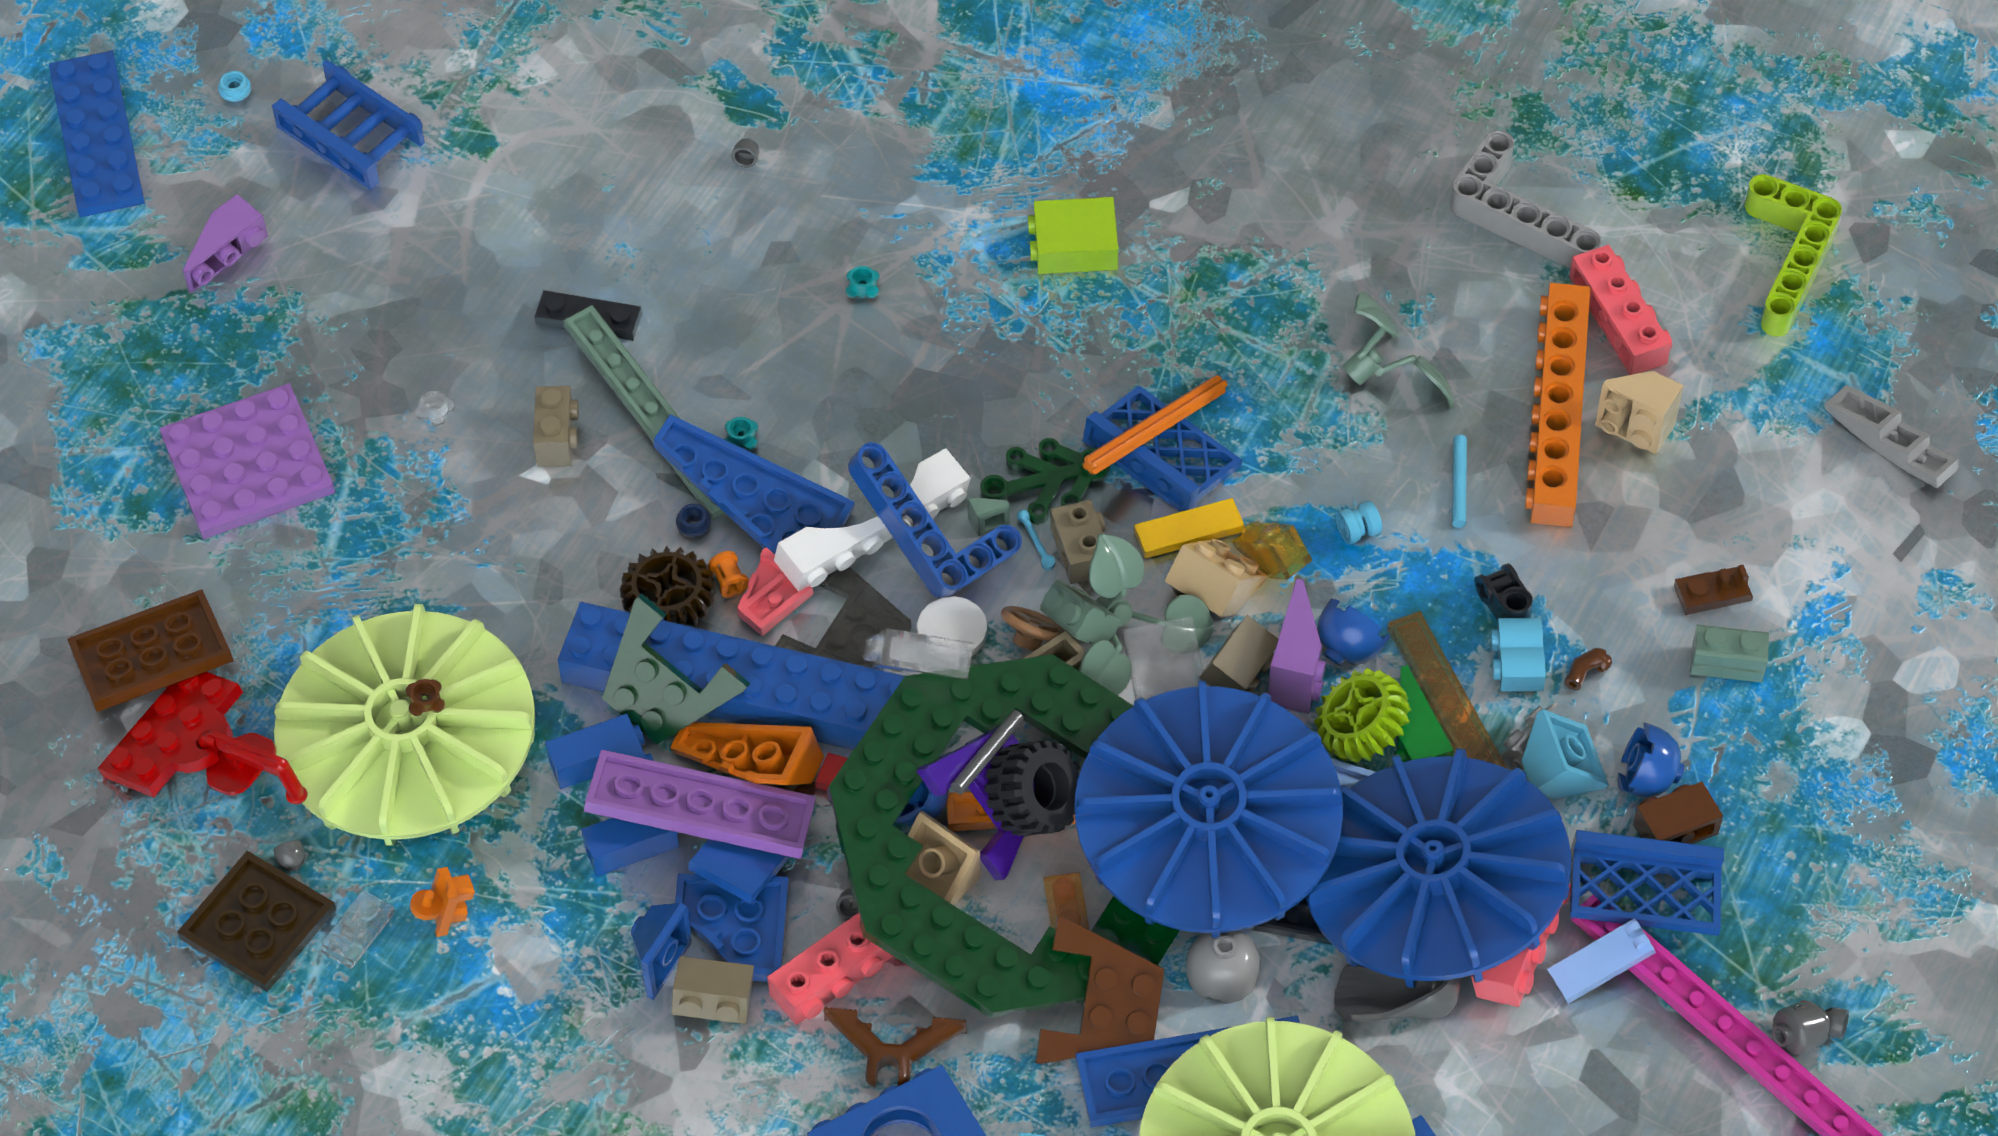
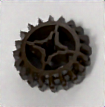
(658, 574)

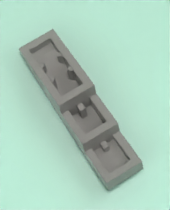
(1884, 432)

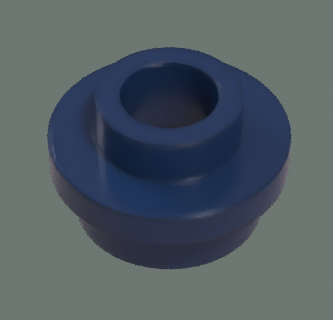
(691, 513)

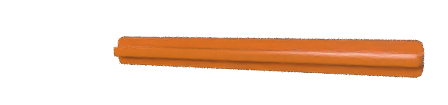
(1154, 425)

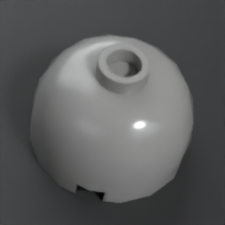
(1223, 966)

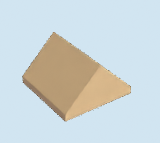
(945, 861)

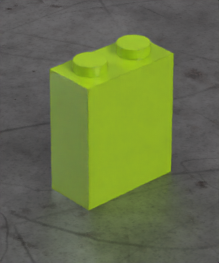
(1074, 235)

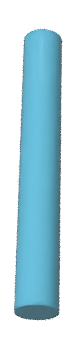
(1459, 481)

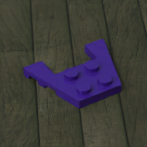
(939, 775)

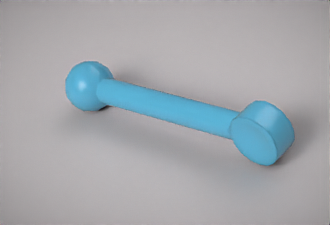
(1047, 561)

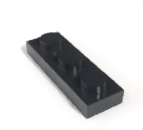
(556, 307)

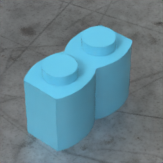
(1519, 654)

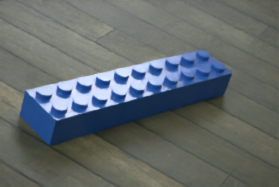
(785, 685)

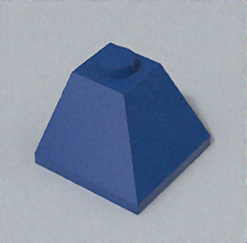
(659, 942)

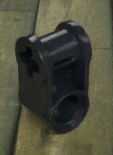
(1504, 593)

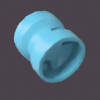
(1358, 522)

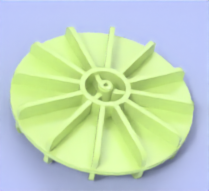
(377, 764)
(1275, 1083)

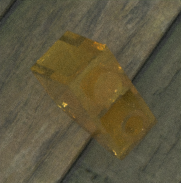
(1274, 548)

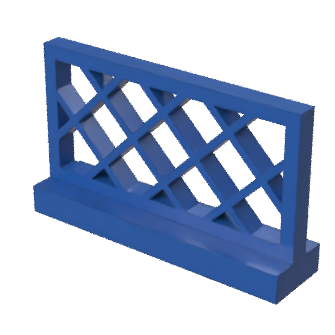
(1145, 464)
(1646, 859)

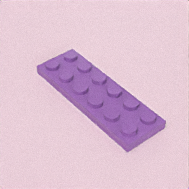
(700, 804)

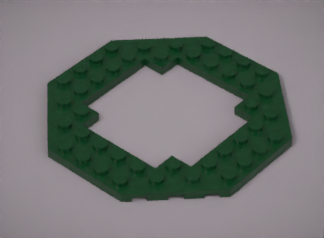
(883, 779)

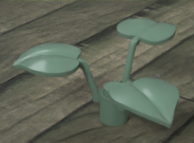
(1368, 358)
(1112, 570)

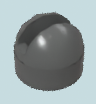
(745, 153)
(290, 855)
(844, 905)
(1838, 1021)

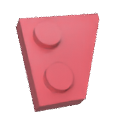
(769, 596)

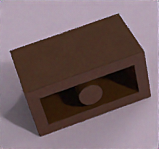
(1681, 816)

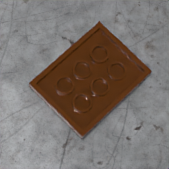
(150, 650)

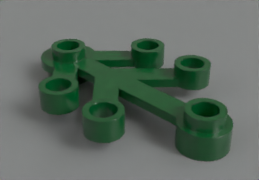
(1047, 476)

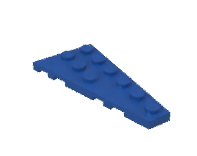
(751, 490)

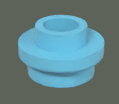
(234, 86)

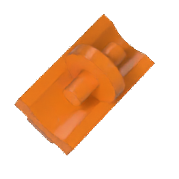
(444, 901)

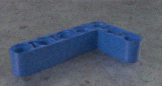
(925, 529)

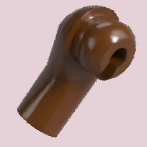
(1582, 664)

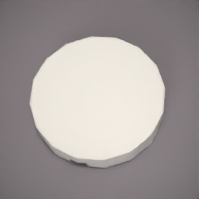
(954, 619)

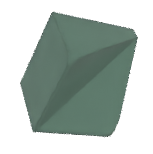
(987, 514)

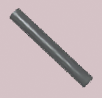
(987, 752)

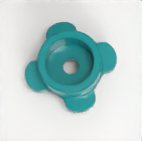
(862, 282)
(744, 426)

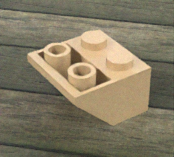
(1640, 408)
(1215, 576)

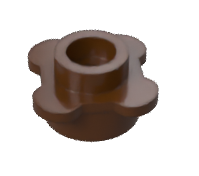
(421, 688)

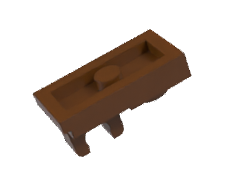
(1713, 590)

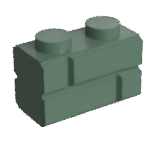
(1079, 613)
(1729, 653)

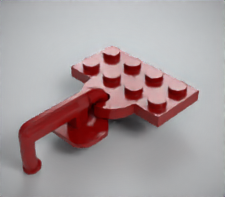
(189, 734)

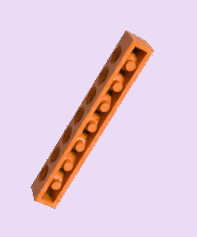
(1559, 405)

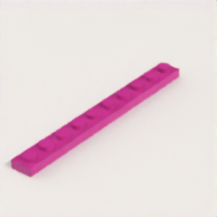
(1739, 1038)

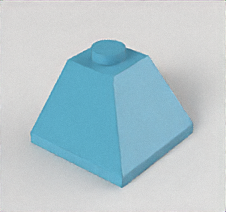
(1562, 757)

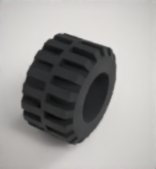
(1013, 794)

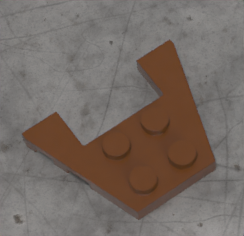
(1118, 999)

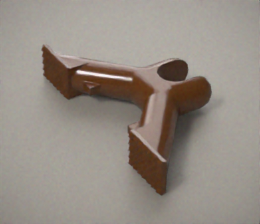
(887, 1054)

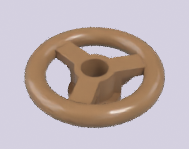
(1030, 626)

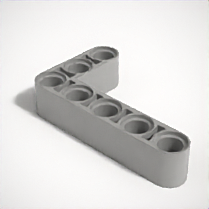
(1484, 203)

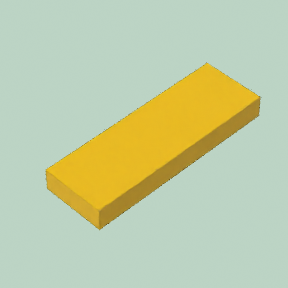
(1187, 527)

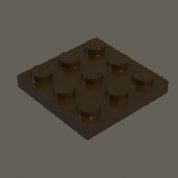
(257, 921)

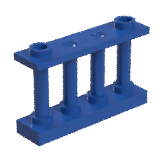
(341, 150)

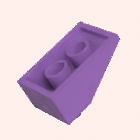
(1296, 664)

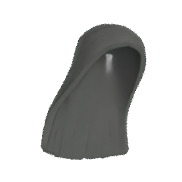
(1377, 997)

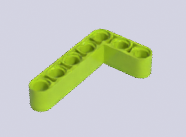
(1816, 222)

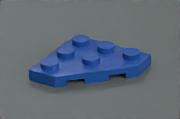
(736, 928)

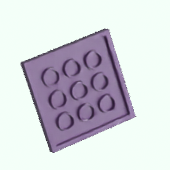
(246, 461)

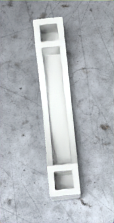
(817, 552)

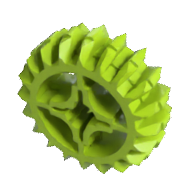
(1368, 720)

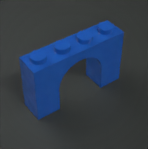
(613, 841)
(925, 1101)

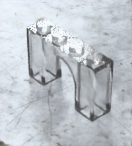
(918, 654)

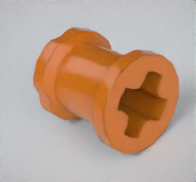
(728, 574)

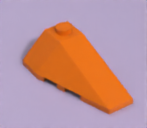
(753, 751)

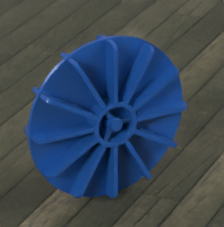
(1208, 809)
(1442, 869)

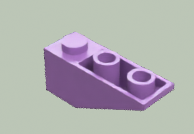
(225, 238)

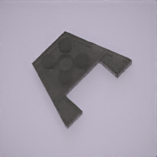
(857, 621)

